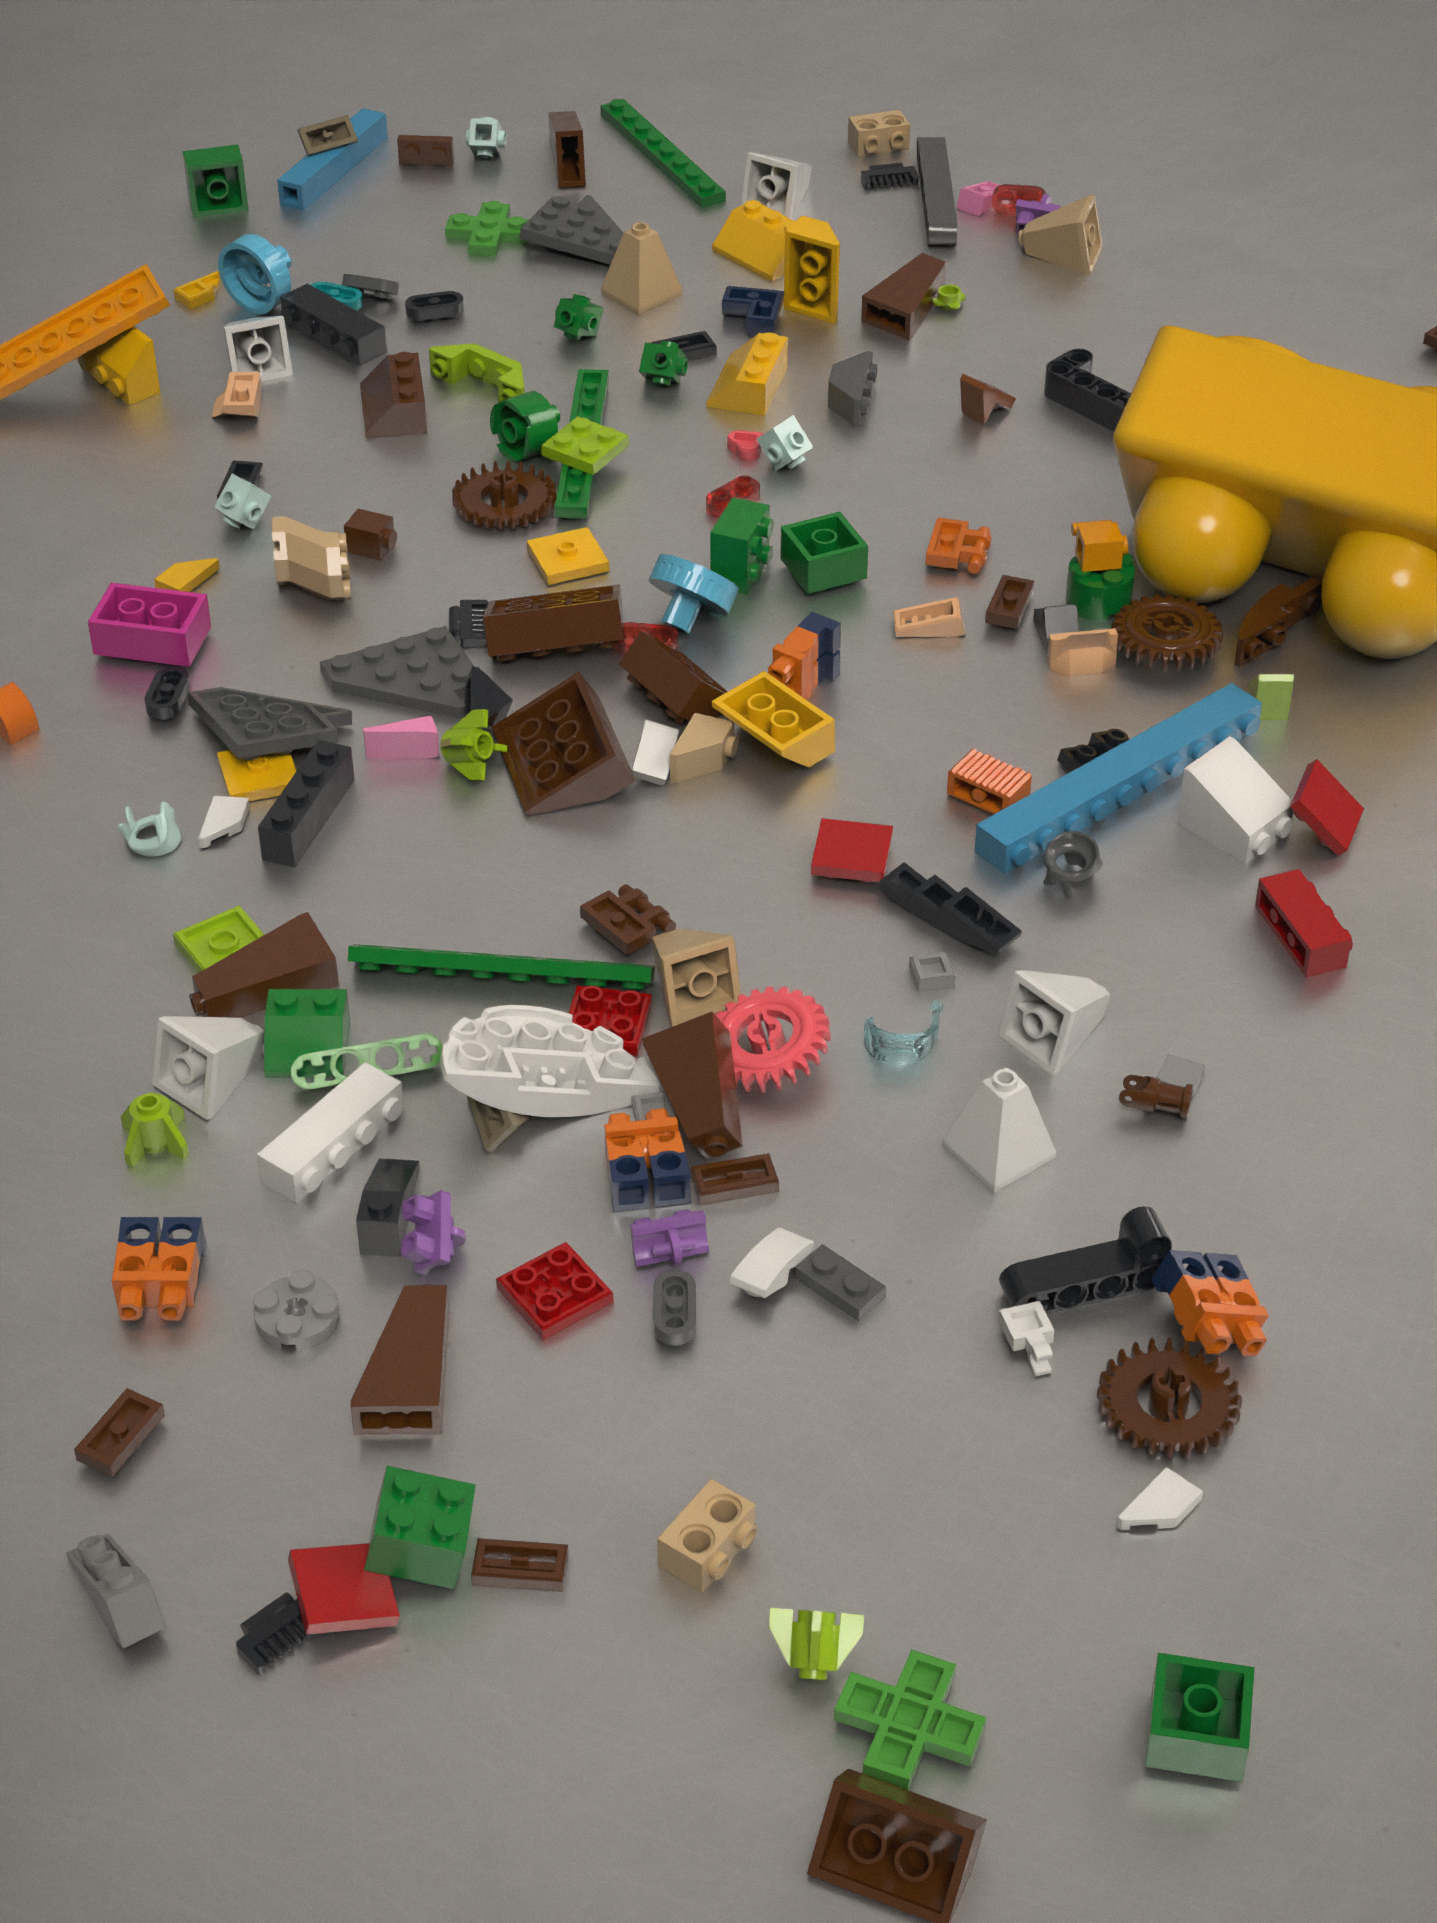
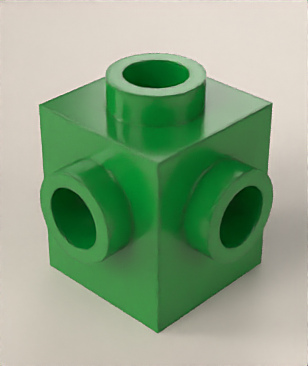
(578, 317)
(663, 363)

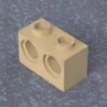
(878, 133)
(714, 1525)

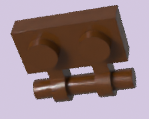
(619, 918)

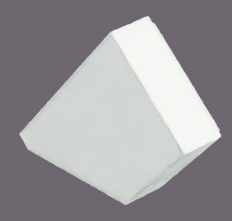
(224, 817)
(1161, 1503)

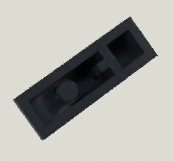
(380, 1208)

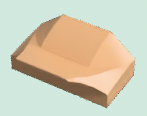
(240, 396)
(1082, 652)

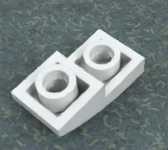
(653, 752)
(769, 1262)

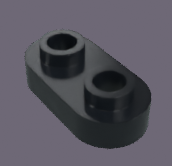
(434, 305)
(167, 693)

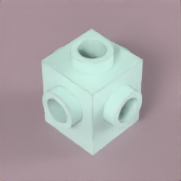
(485, 129)
(785, 444)
(242, 502)

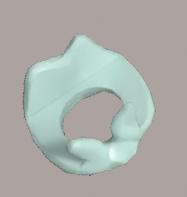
(166, 827)

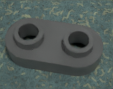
(380, 287)
(674, 1307)

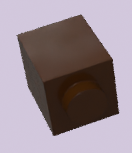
(370, 534)

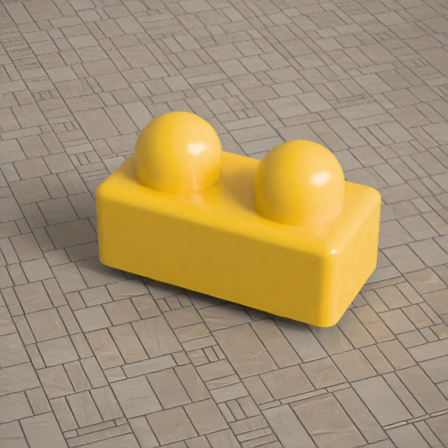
(1290, 464)

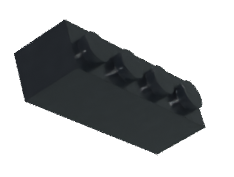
(333, 324)
(306, 803)

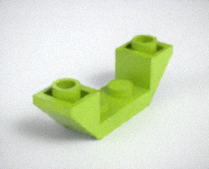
(457, 361)

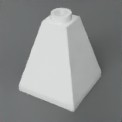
(775, 182)
(259, 347)
(1051, 1015)
(204, 1059)
(1000, 1132)

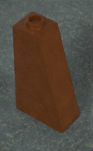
(567, 148)
(904, 297)
(282, 959)
(700, 1082)
(407, 1369)

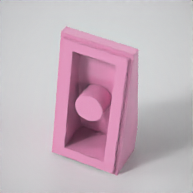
(976, 198)
(402, 740)

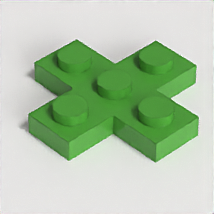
(487, 229)
(909, 1719)

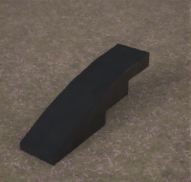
(952, 912)

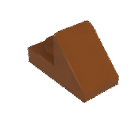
(980, 398)

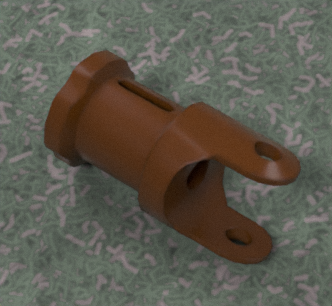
(1152, 1095)

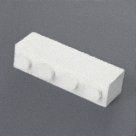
(330, 1132)

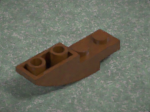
(1272, 614)

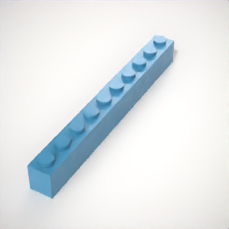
(1115, 778)

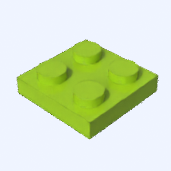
(585, 445)

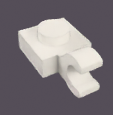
(1029, 1329)

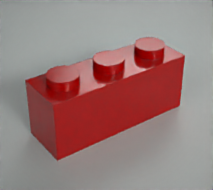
(1303, 923)

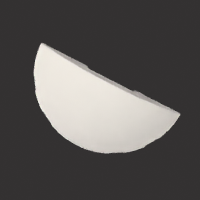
(543, 1064)

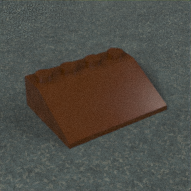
(554, 621)
(563, 749)

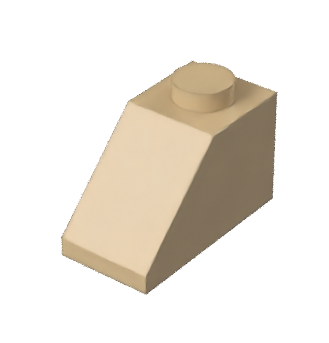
(702, 748)

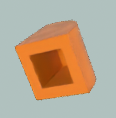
(16, 714)

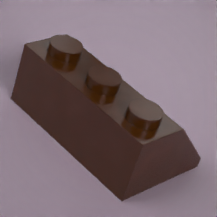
(394, 397)
(671, 678)
(896, 1846)

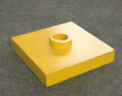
(567, 556)
(257, 777)

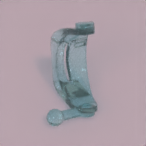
(901, 1048)

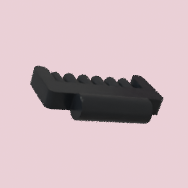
(888, 172)
(467, 623)
(266, 1627)

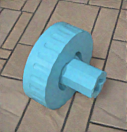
(250, 265)
(691, 590)

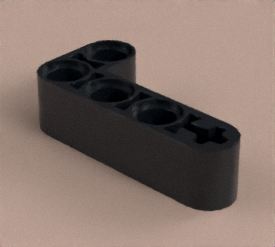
(1074, 386)
(1093, 1271)

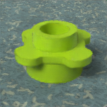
(949, 297)

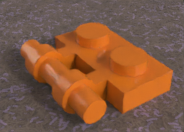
(948, 542)

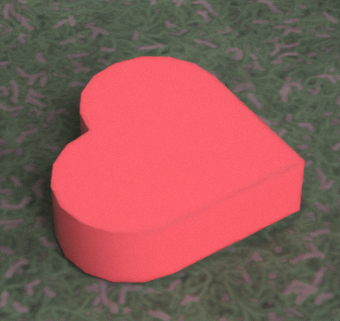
(744, 444)

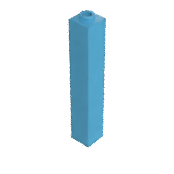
(320, 171)

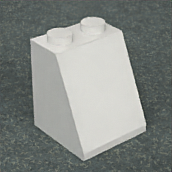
(1233, 802)

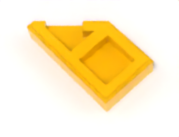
(198, 291)
(187, 575)

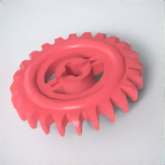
(808, 1035)

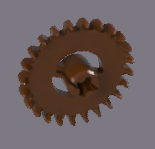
(504, 486)
(1169, 636)
(1171, 1381)

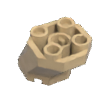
(311, 559)

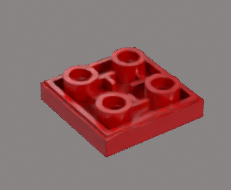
(1326, 807)
(852, 850)
(615, 1010)
(554, 1290)
(337, 1591)

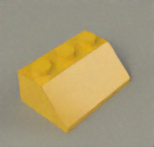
(755, 239)
(811, 269)
(124, 366)
(751, 375)
(780, 719)

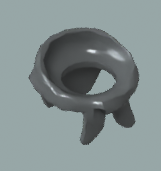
(1078, 850)

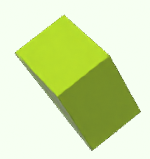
(1274, 693)

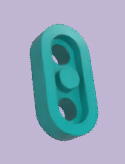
(349, 296)

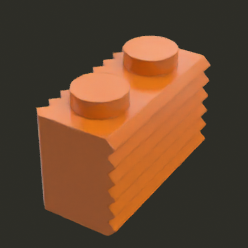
(987, 782)

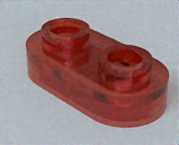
(1012, 194)
(742, 487)
(662, 632)

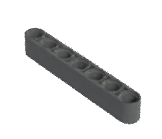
(936, 191)

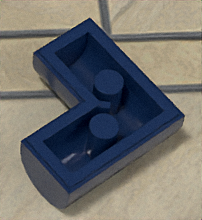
(758, 306)

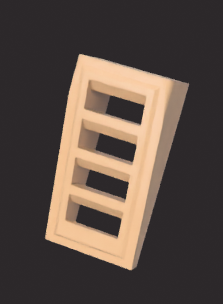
(931, 619)

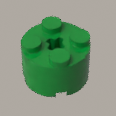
(523, 424)
(1101, 591)

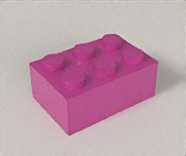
(149, 624)

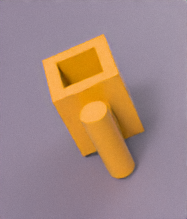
(1099, 545)

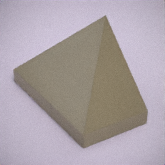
(327, 135)
(495, 1124)

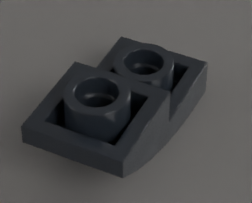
(1099, 743)

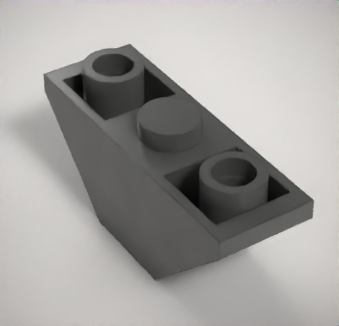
(852, 387)

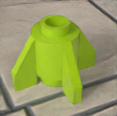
(468, 745)
(153, 1127)
(814, 1640)

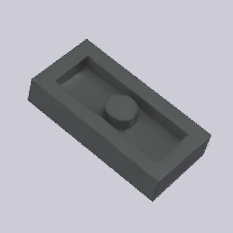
(840, 1282)

